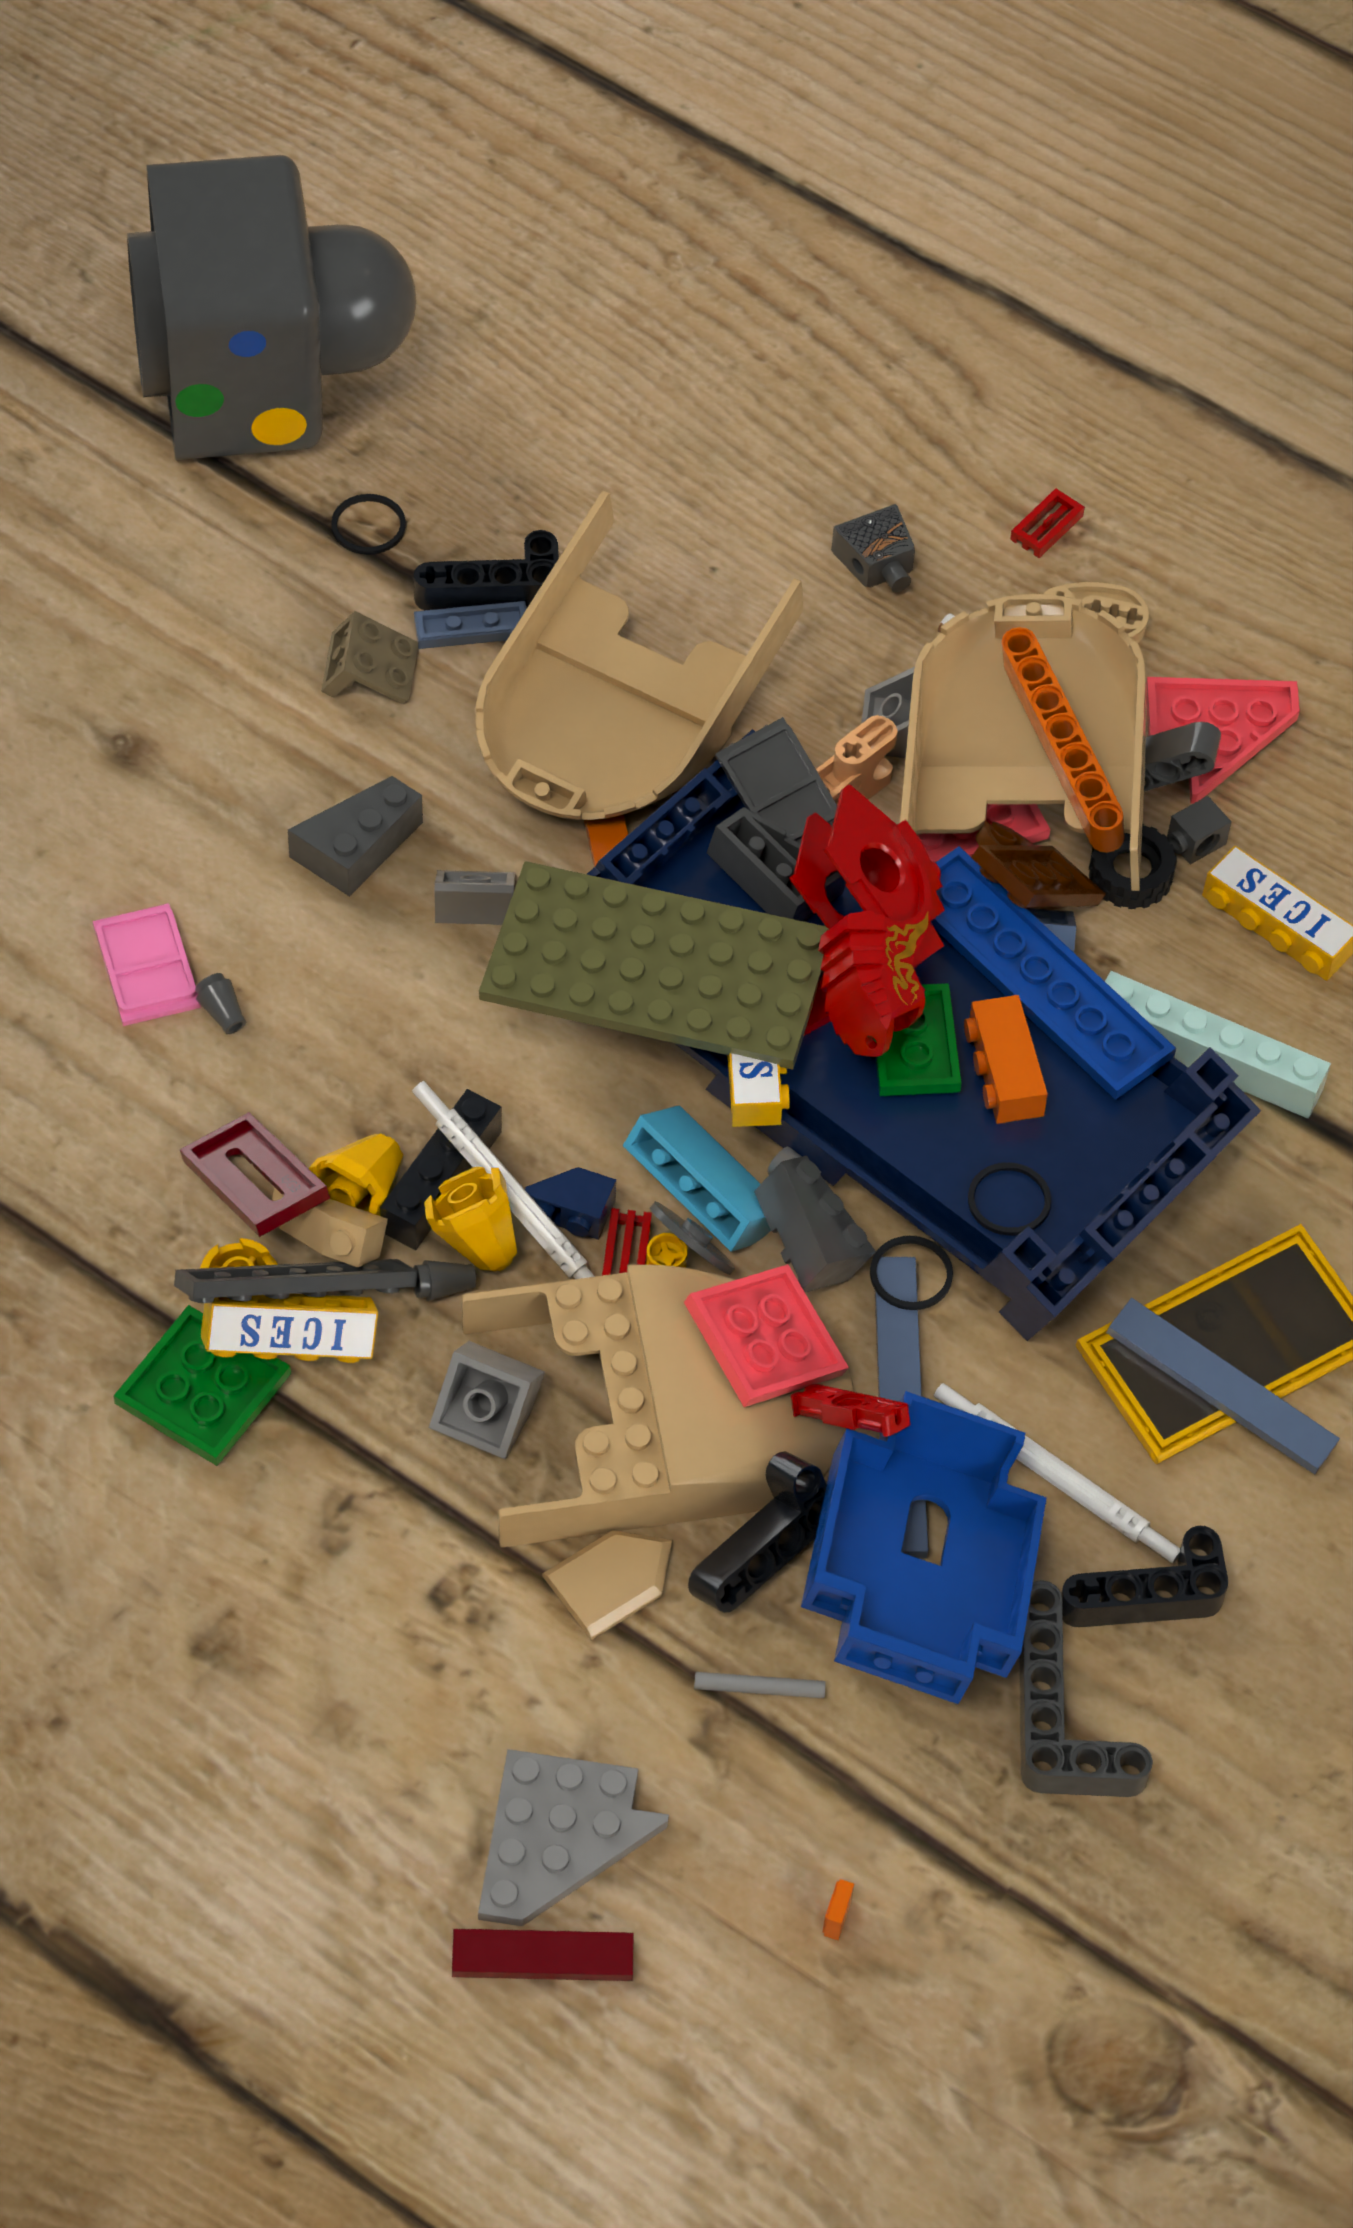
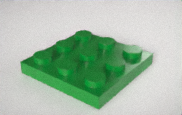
(198, 1395)

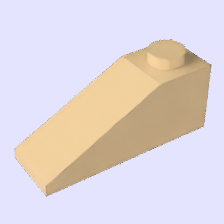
(338, 1231)

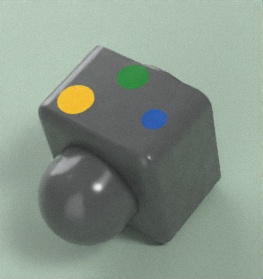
(254, 306)

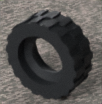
(1152, 887)

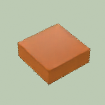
(838, 1909)

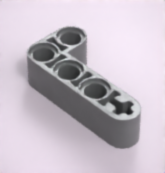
(1180, 754)

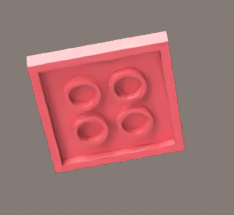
(766, 1335)

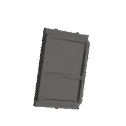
(777, 778)

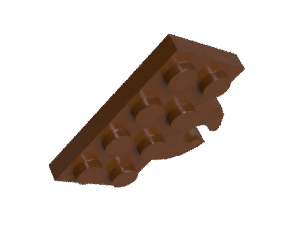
(1032, 872)

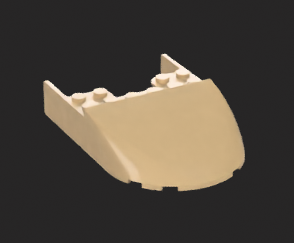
(595, 720)
(975, 740)
(678, 1429)

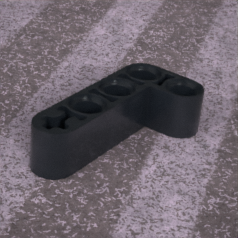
(487, 581)
(766, 1539)
(1141, 1584)

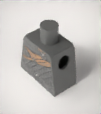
(876, 548)

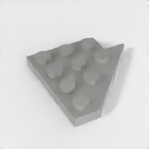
(558, 1830)

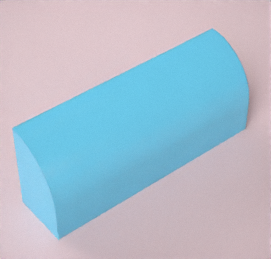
(699, 1175)

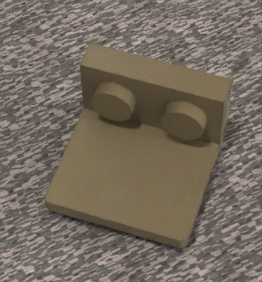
(371, 656)

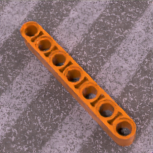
(1041, 691)

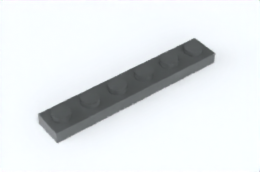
(280, 1280)

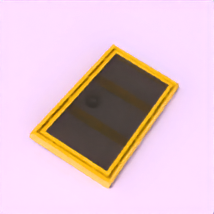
(1266, 1312)

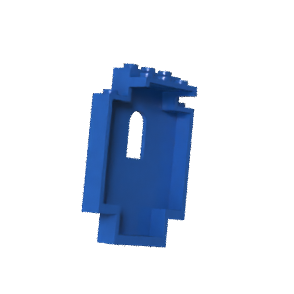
(907, 1614)

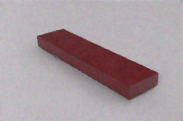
(542, 1954)

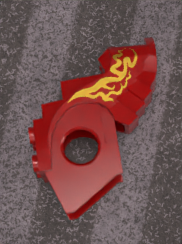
(873, 951)

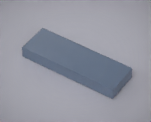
(467, 624)

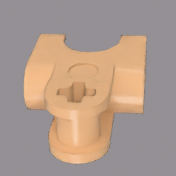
(861, 759)

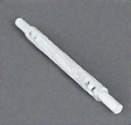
(521, 1203)
(1072, 1482)

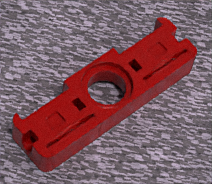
(851, 1409)

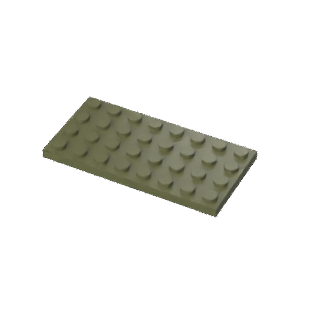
(656, 964)

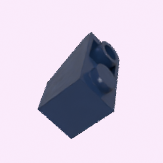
(576, 1200)

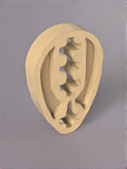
(1112, 599)

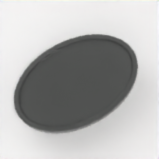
(693, 1236)

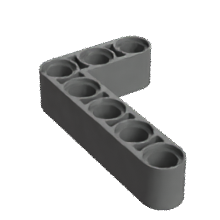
(1048, 1707)

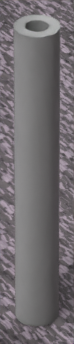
(759, 1685)

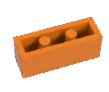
(1006, 1059)

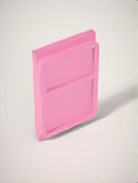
(146, 964)

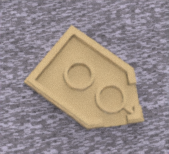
(611, 1579)

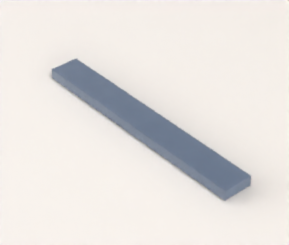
(900, 1366)

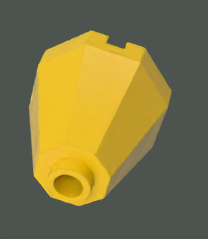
(361, 1172)
(475, 1217)

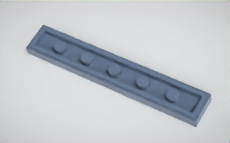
(1223, 1385)

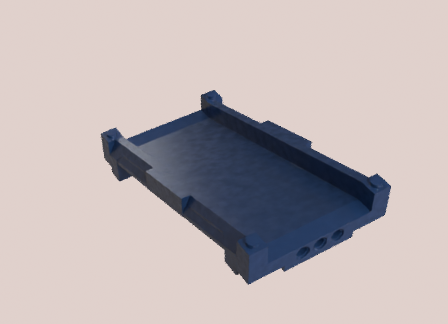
(1102, 1157)

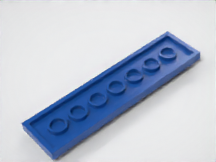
(1051, 980)

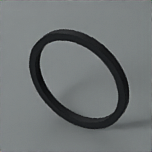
(373, 498)
(1008, 1166)
(905, 1304)

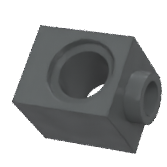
(1198, 830)

